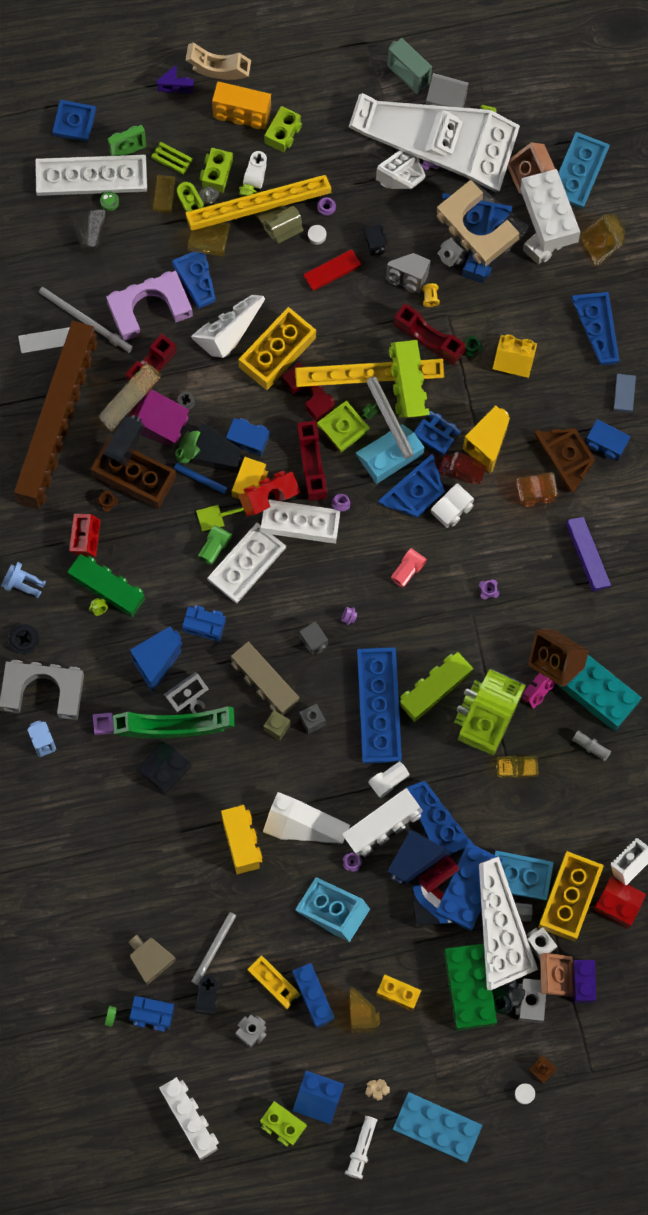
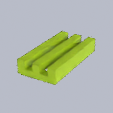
(187, 159)

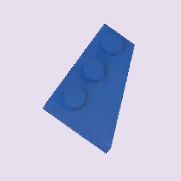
(195, 275)

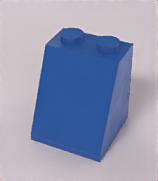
(157, 656)

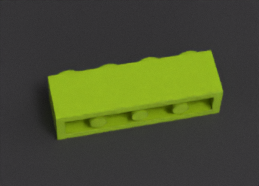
(436, 686)

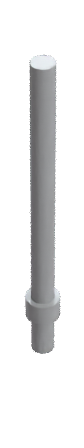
(114, 338)

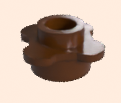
(107, 495)

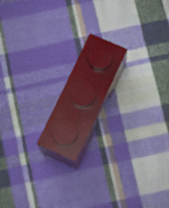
(159, 355)
(320, 403)

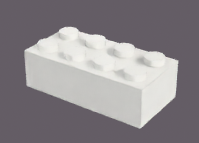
(550, 210)
(382, 823)

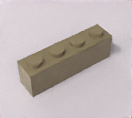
(264, 679)

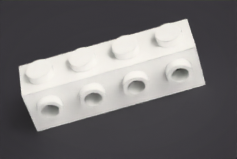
(188, 1118)

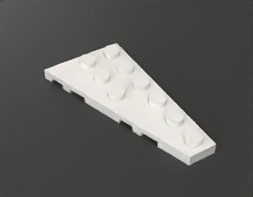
(505, 941)

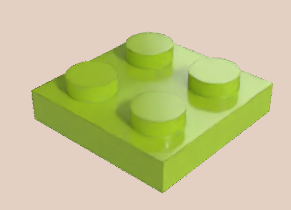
(343, 426)

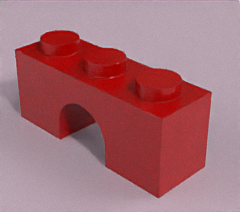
(256, 498)

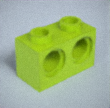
(279, 128)
(220, 170)

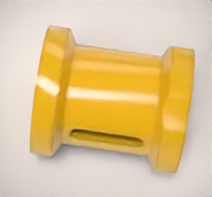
(430, 295)

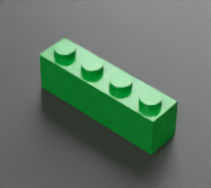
(106, 585)

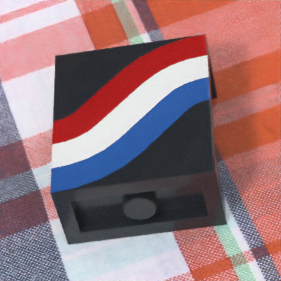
(426, 904)

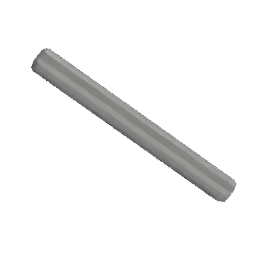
(390, 418)

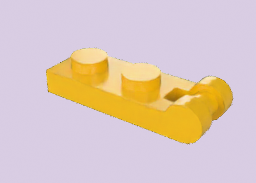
(273, 981)

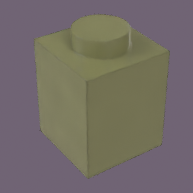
(276, 725)

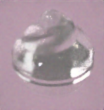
(209, 195)

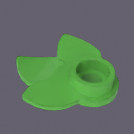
(187, 447)

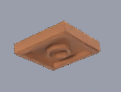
(557, 975)

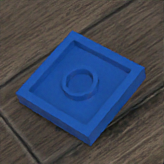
(74, 120)

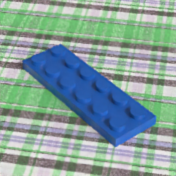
(379, 705)

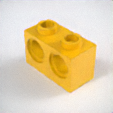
(398, 993)

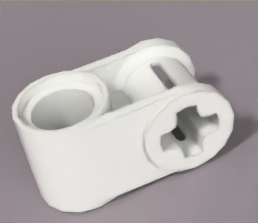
(255, 172)

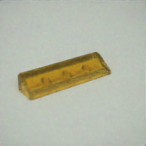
(129, 396)

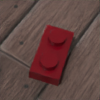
(438, 874)

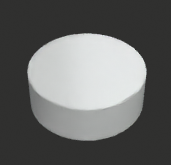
(317, 234)
(524, 1094)

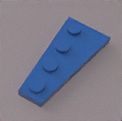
(598, 323)
(437, 820)

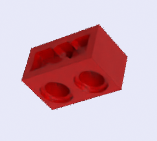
(84, 535)

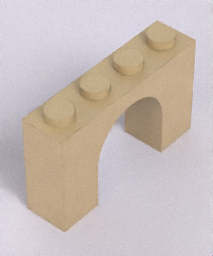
(483, 247)

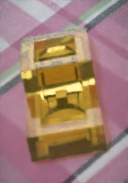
(517, 766)

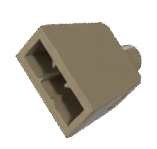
(150, 958)

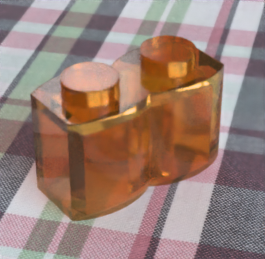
(536, 488)

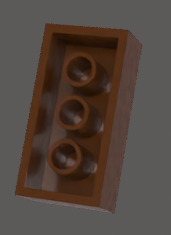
(141, 477)

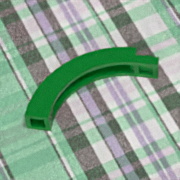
(173, 726)

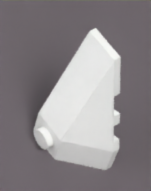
(224, 334)
(301, 822)

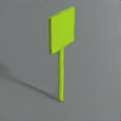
(211, 516)

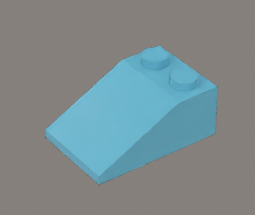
(333, 909)

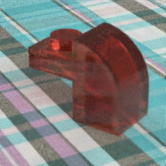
(463, 466)

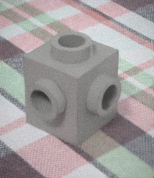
(452, 252)
(248, 1037)

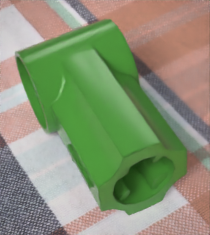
(216, 540)

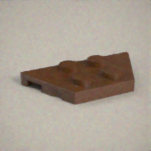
(567, 454)

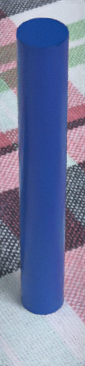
(200, 478)

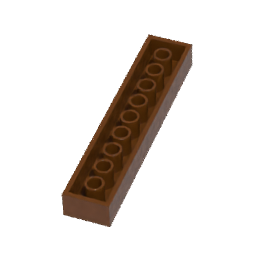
(55, 415)

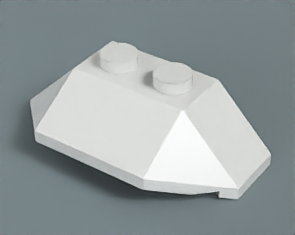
(400, 171)

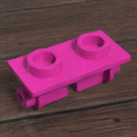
(536, 694)

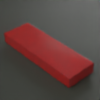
(332, 270)

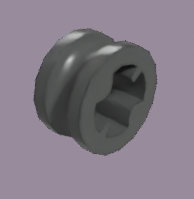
(191, 399)

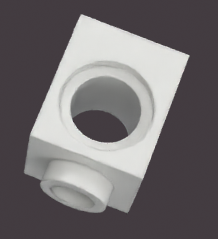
(549, 943)

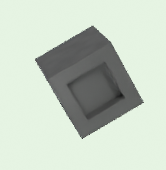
(314, 638)
(312, 719)

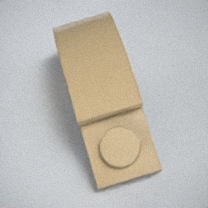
(218, 66)

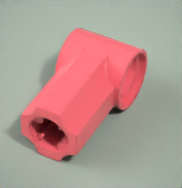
(411, 564)

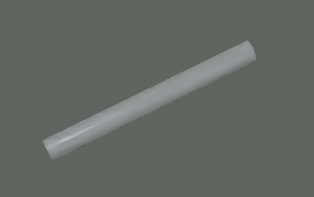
(213, 949)

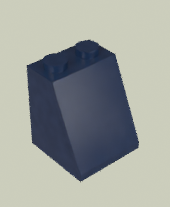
(415, 858)

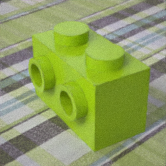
(282, 1124)

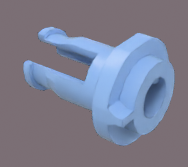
(15, 578)

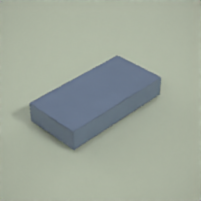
(624, 393)

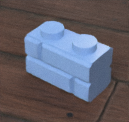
(41, 738)

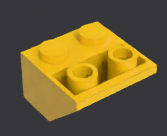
(515, 355)

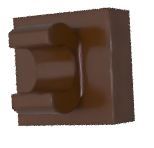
(542, 1069)

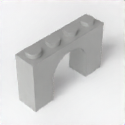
(19, 675)

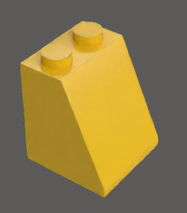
(487, 437)

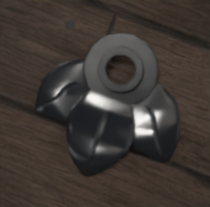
(509, 994)

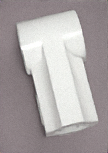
(384, 782)

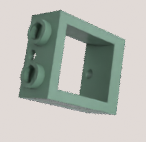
(409, 65)

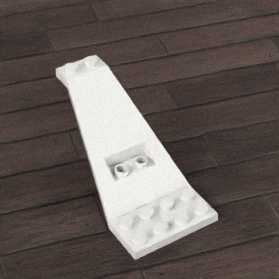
(474, 146)

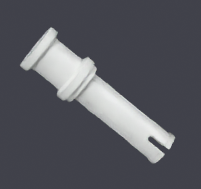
(359, 1157)

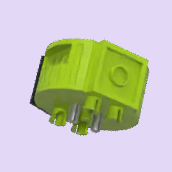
(489, 711)

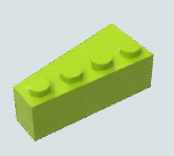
(408, 379)

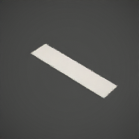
(43, 340)

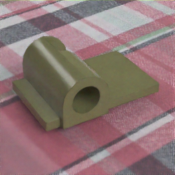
(281, 222)

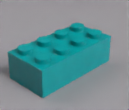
(602, 694)

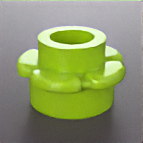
(246, 190)
(98, 606)

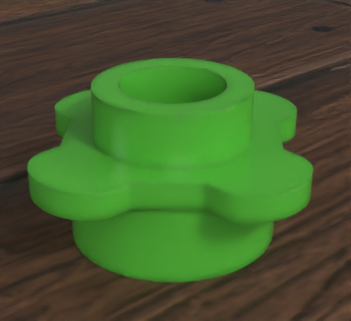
(370, 410)

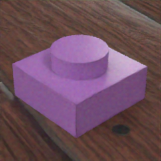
(103, 723)

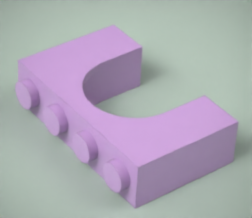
(165, 287)

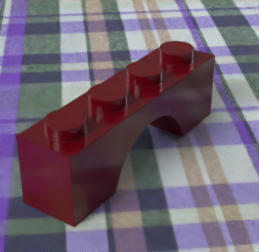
(444, 345)
(311, 460)

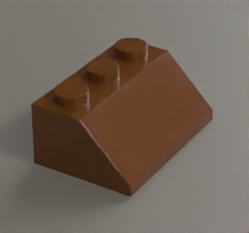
(557, 656)

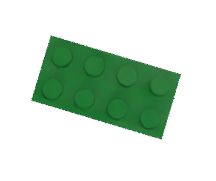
(470, 999)

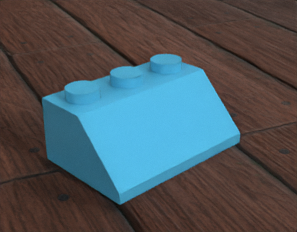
(384, 456)

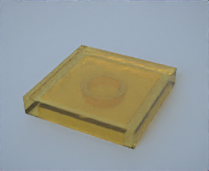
(209, 239)

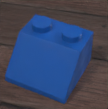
(318, 1097)

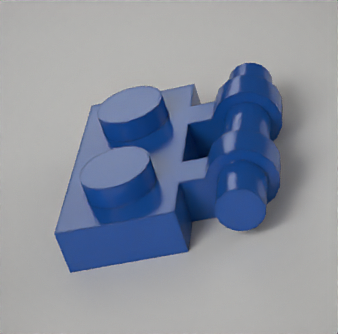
(434, 437)

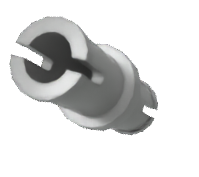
(591, 745)

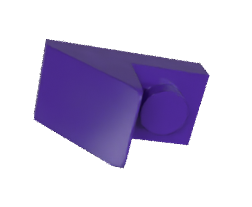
(172, 84)

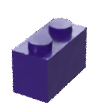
(584, 981)

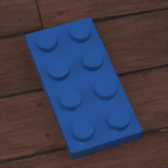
(463, 894)

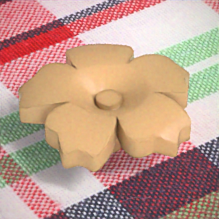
(377, 1089)

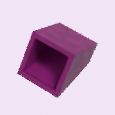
(161, 417)

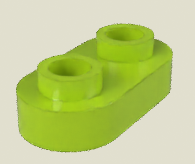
(190, 200)

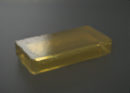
(164, 193)

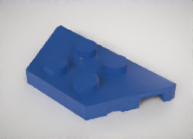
(484, 216)
(416, 490)

